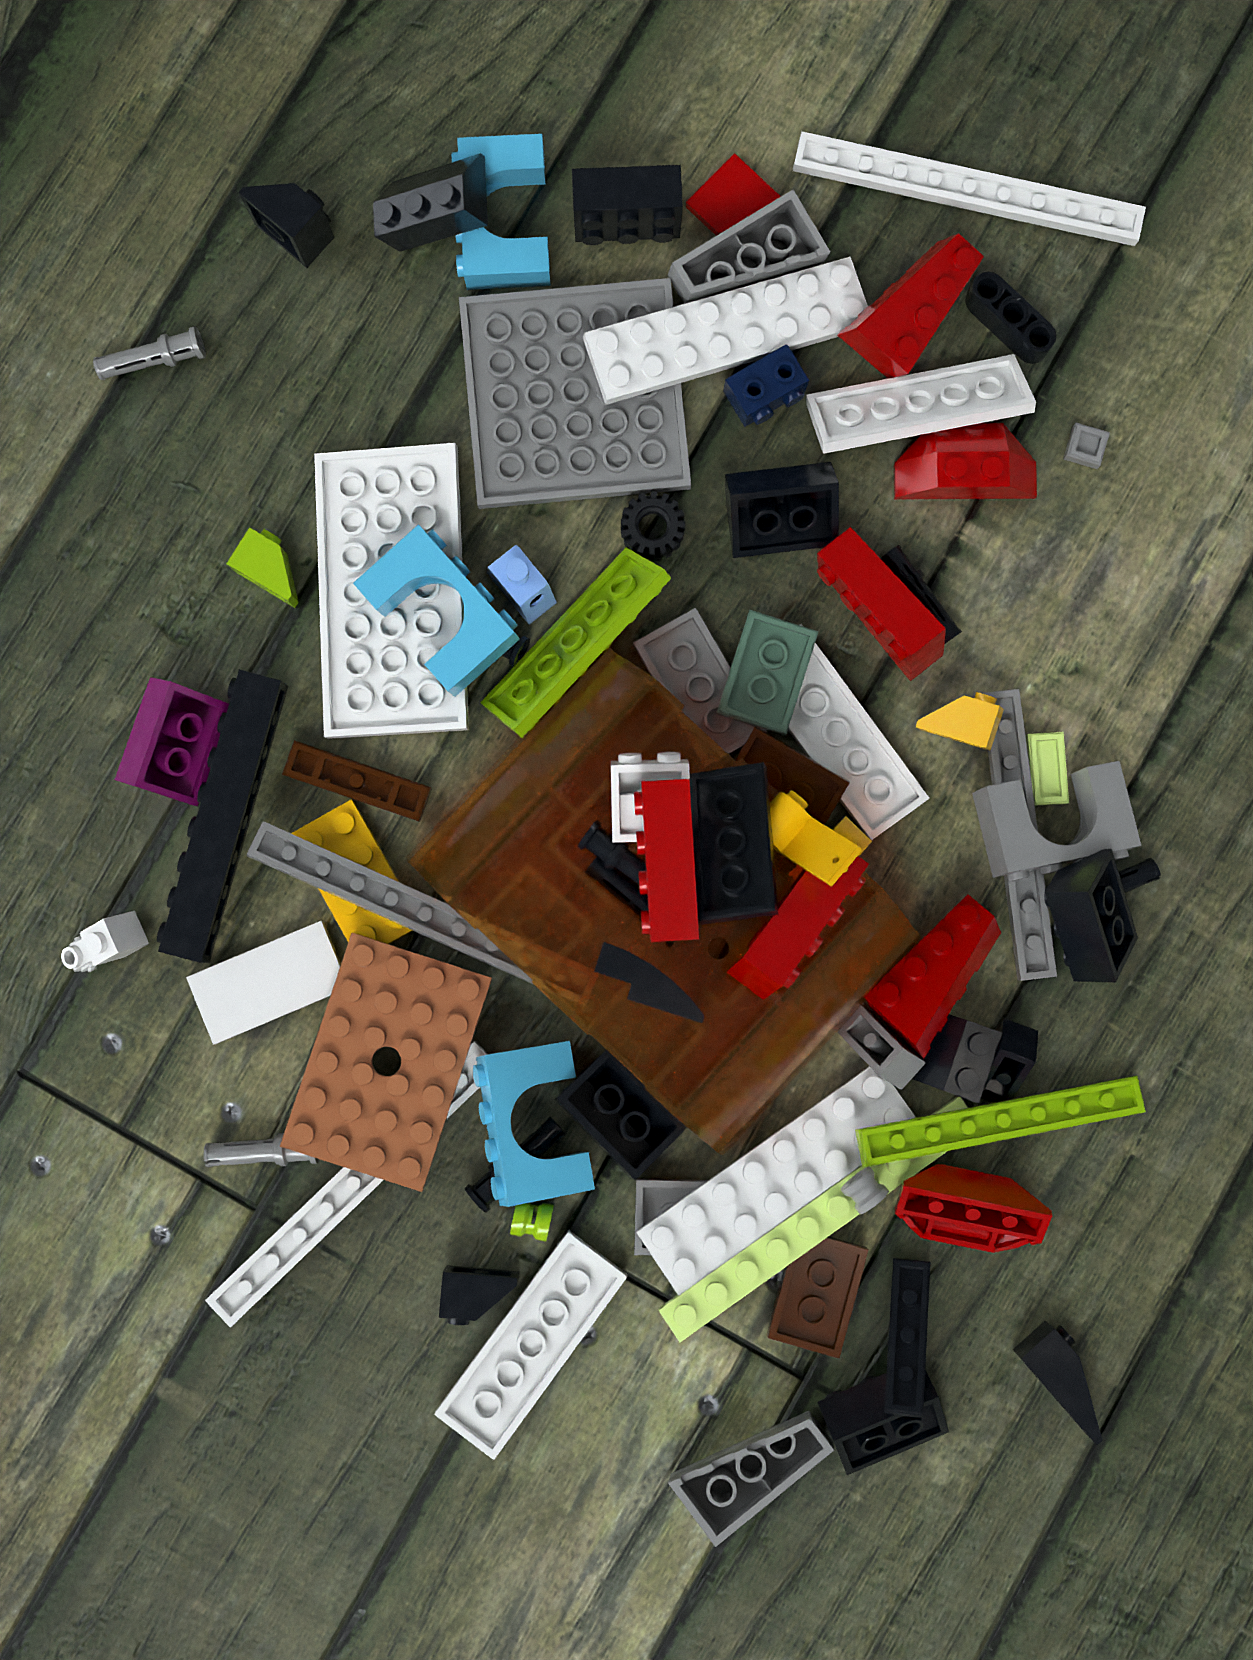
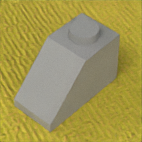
(881, 1048)

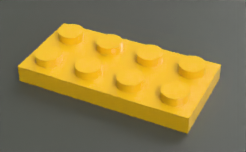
(349, 836)

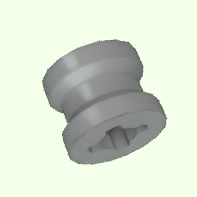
(864, 1190)

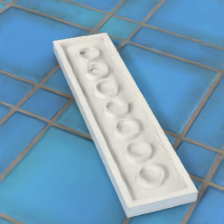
(724, 330)
(769, 1181)

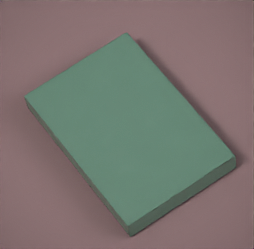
(767, 672)

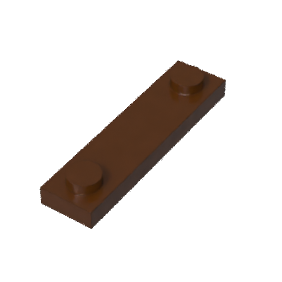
(357, 781)

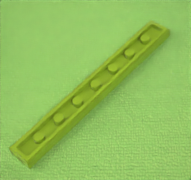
(999, 1121)

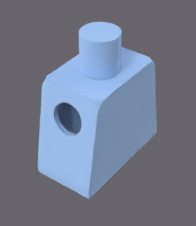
(521, 584)

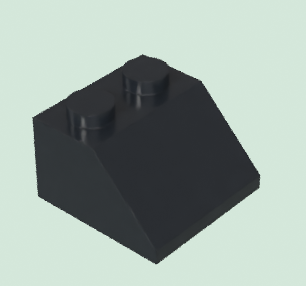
(290, 218)
(960, 1058)

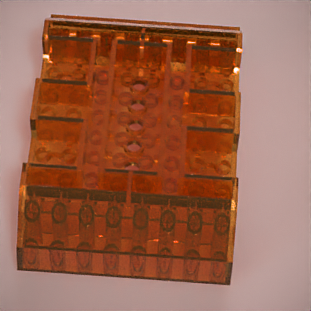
(517, 876)

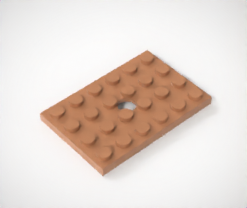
(376, 1120)

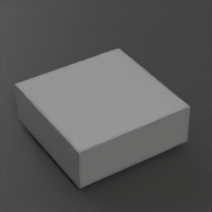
(1086, 445)

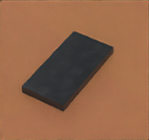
(733, 844)

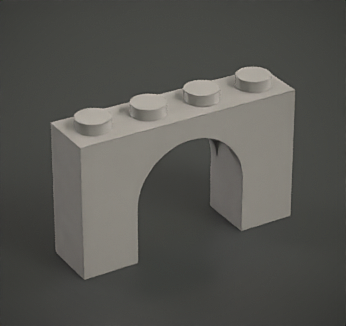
(1016, 845)

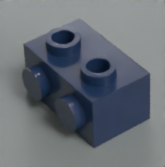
(766, 386)

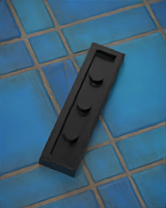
(907, 1338)

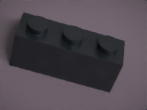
(433, 205)
(782, 509)
(1092, 918)
(620, 1114)
(868, 1435)

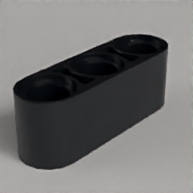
(1007, 300)

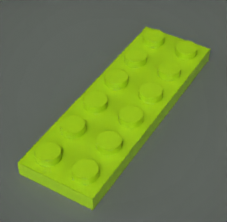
(575, 641)

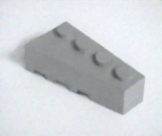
(757, 249)
(747, 1476)

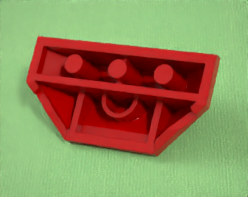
(966, 464)
(971, 1209)

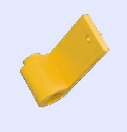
(808, 840)

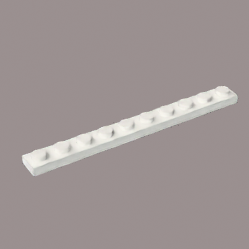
(969, 188)
(310, 1225)

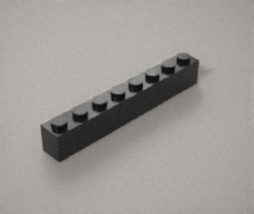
(222, 817)

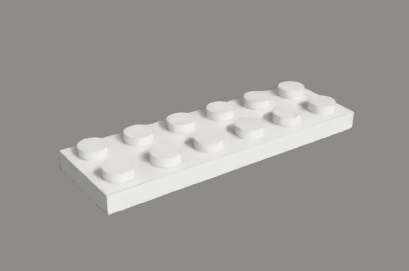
(920, 403)
(844, 738)
(531, 1344)

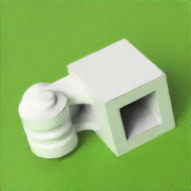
(105, 942)

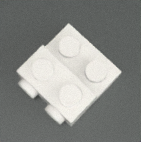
(627, 778)

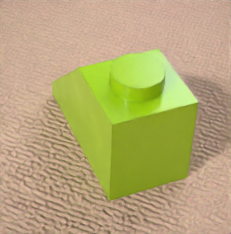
(265, 564)

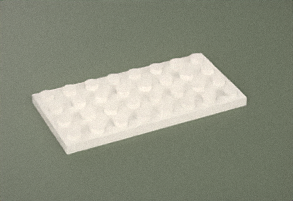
(370, 661)

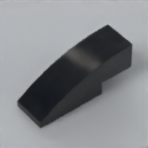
(648, 983)

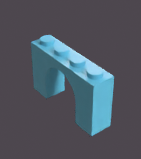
(495, 260)
(420, 562)
(517, 1174)

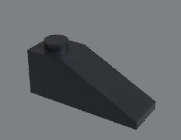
(1060, 1370)

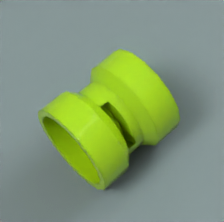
(523, 1218)

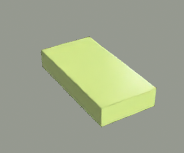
(1048, 768)

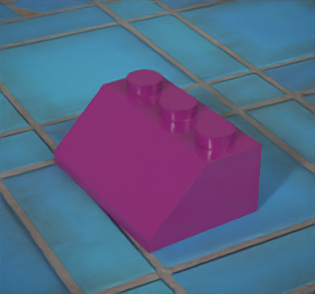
(171, 741)

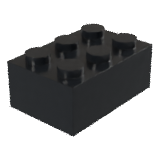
(627, 204)

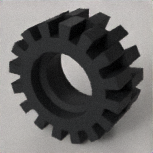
(652, 505)

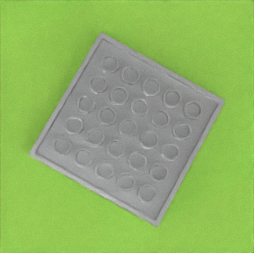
(539, 407)

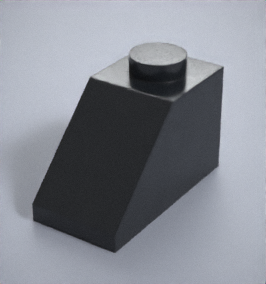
(1012, 1061)
(472, 1292)

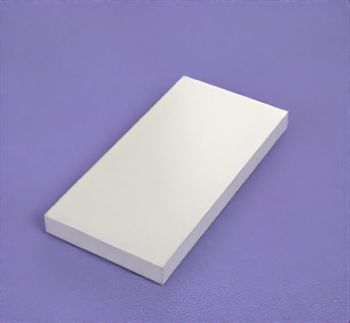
(266, 982)

